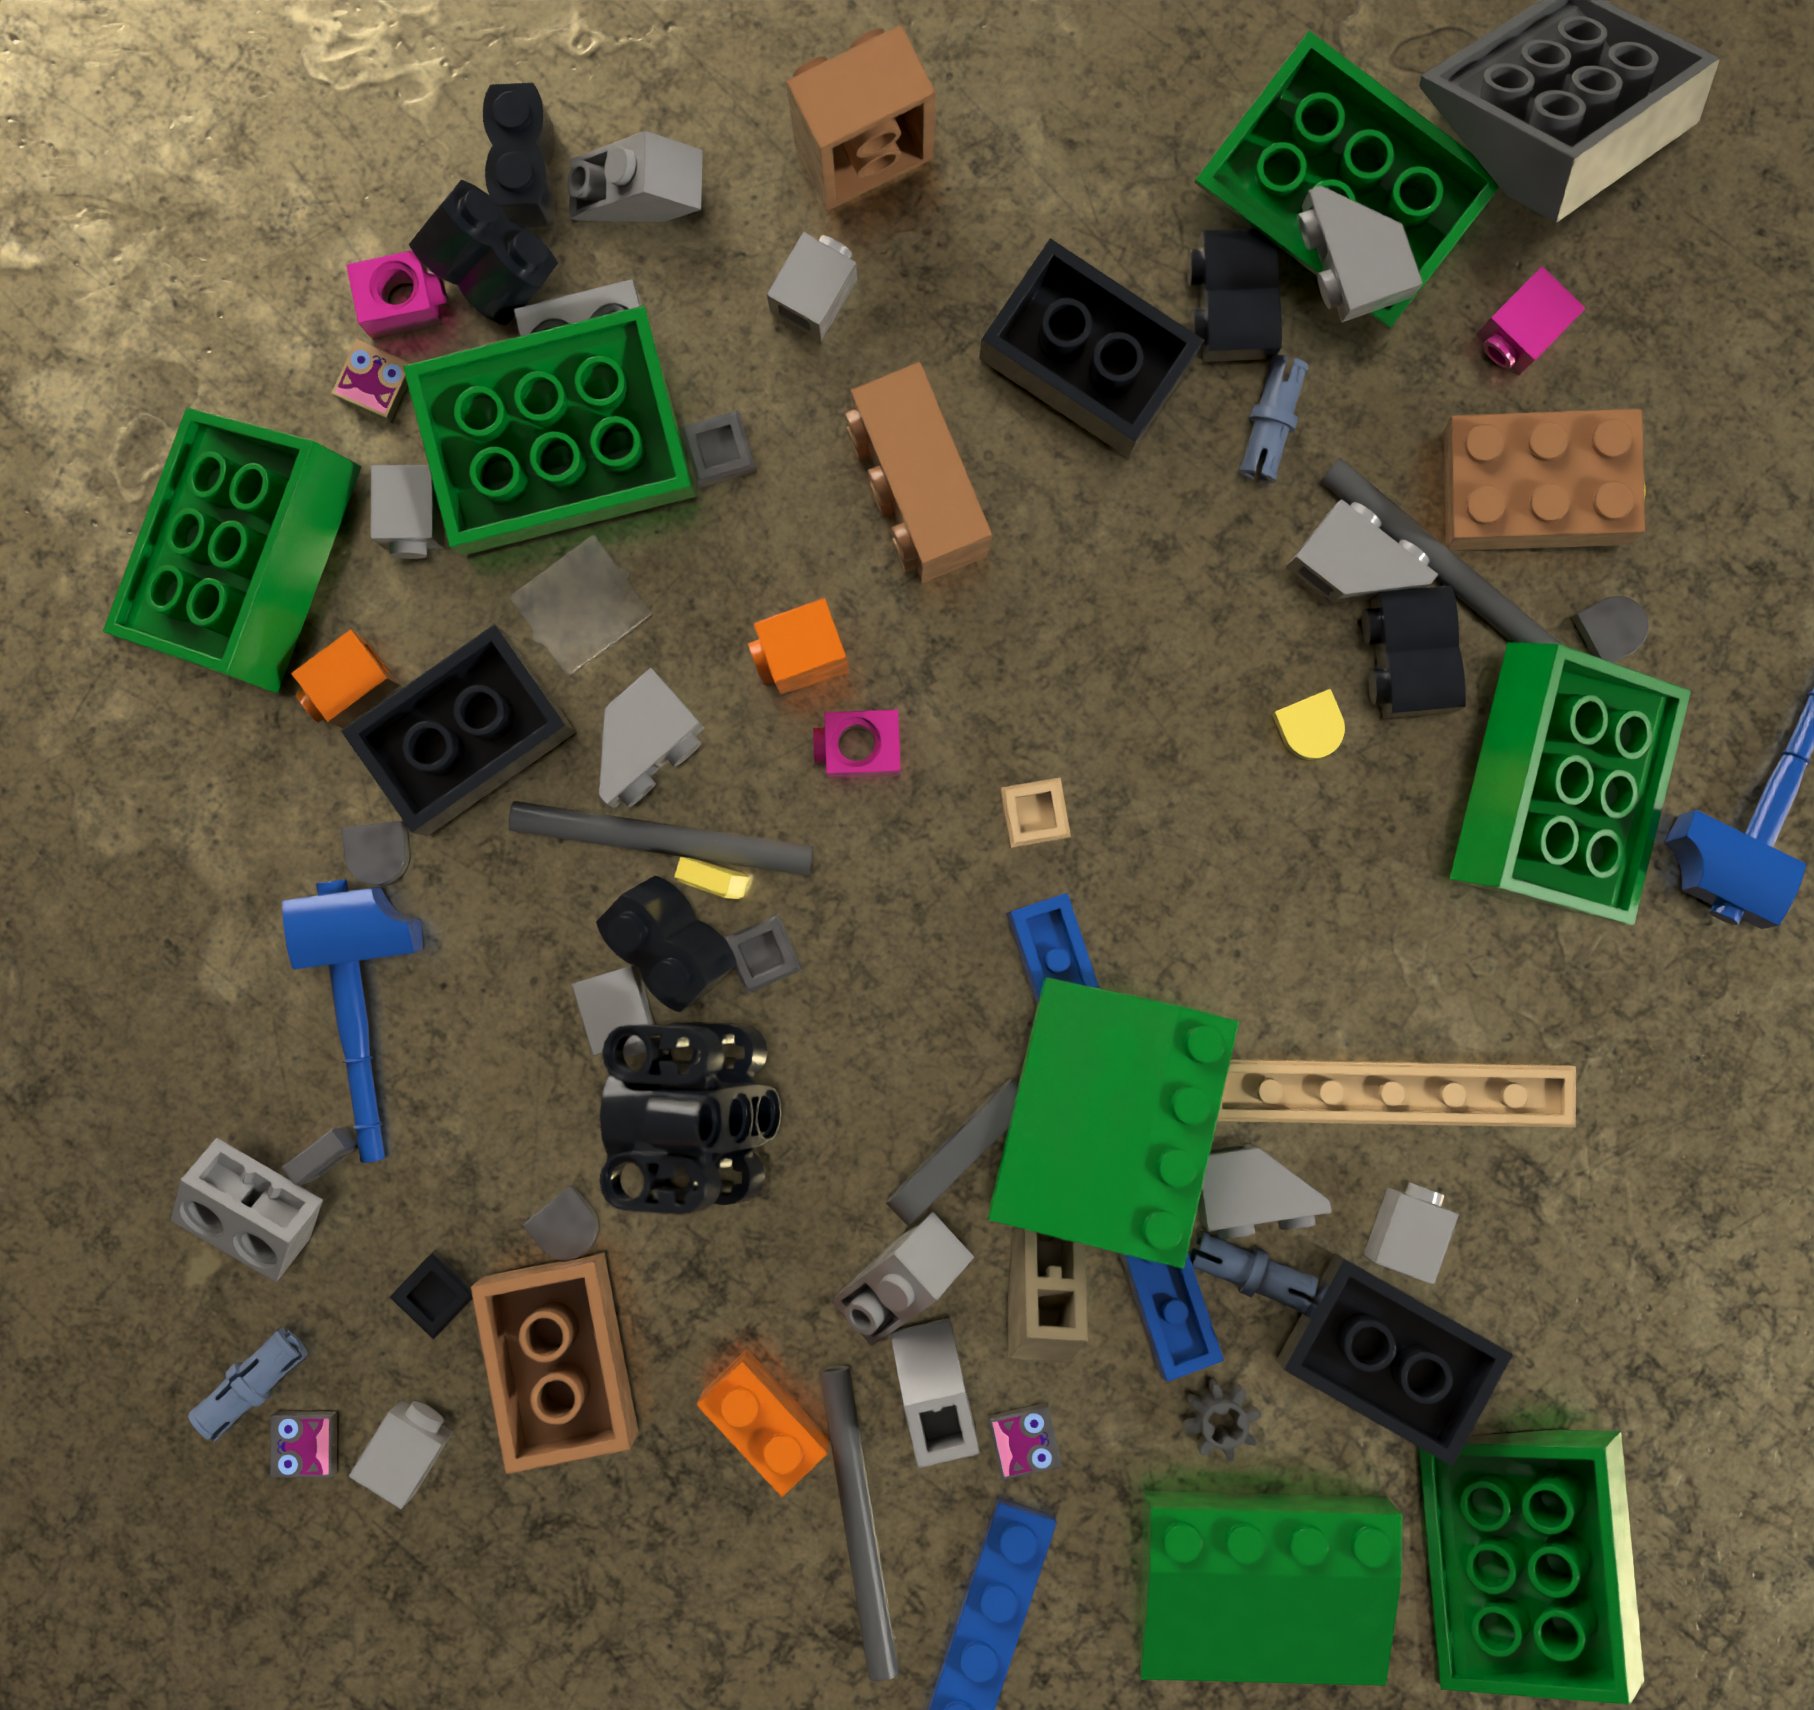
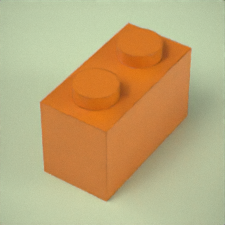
(798, 648)
(764, 1422)

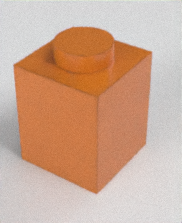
(343, 680)

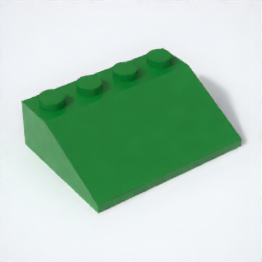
(1348, 133)
(549, 431)
(233, 547)
(1570, 781)
(1113, 1121)
(1534, 1567)
(1269, 1587)

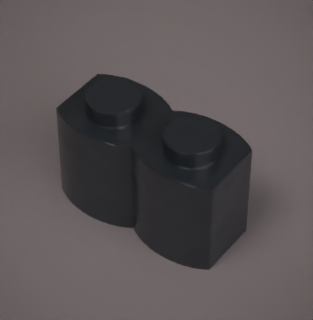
(520, 154)
(483, 253)
(1236, 294)
(1415, 652)
(660, 936)

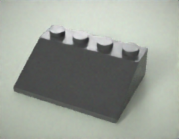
(1570, 99)

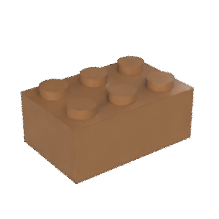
(862, 115)
(917, 474)
(1544, 479)
(555, 1363)

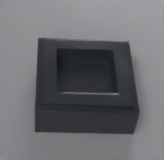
(433, 1294)

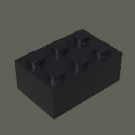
(1089, 347)
(458, 731)
(1394, 1359)

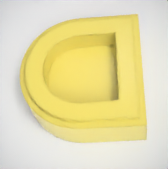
(1311, 726)
(712, 878)

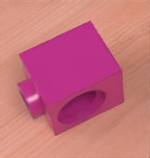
(372, 283)
(1529, 322)
(880, 724)

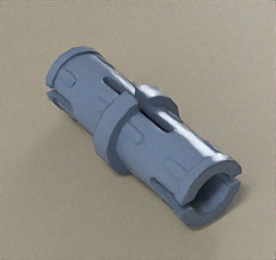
(1273, 418)
(1253, 1272)
(247, 1384)

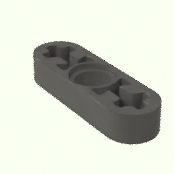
(955, 1155)

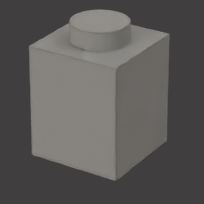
(813, 284)
(405, 511)
(613, 1002)
(1411, 1232)
(402, 1452)

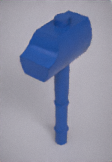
(1742, 870)
(339, 931)

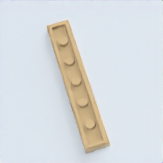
(1399, 1093)

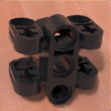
(686, 1116)

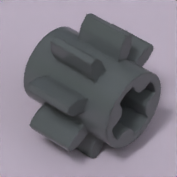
(1221, 1436)

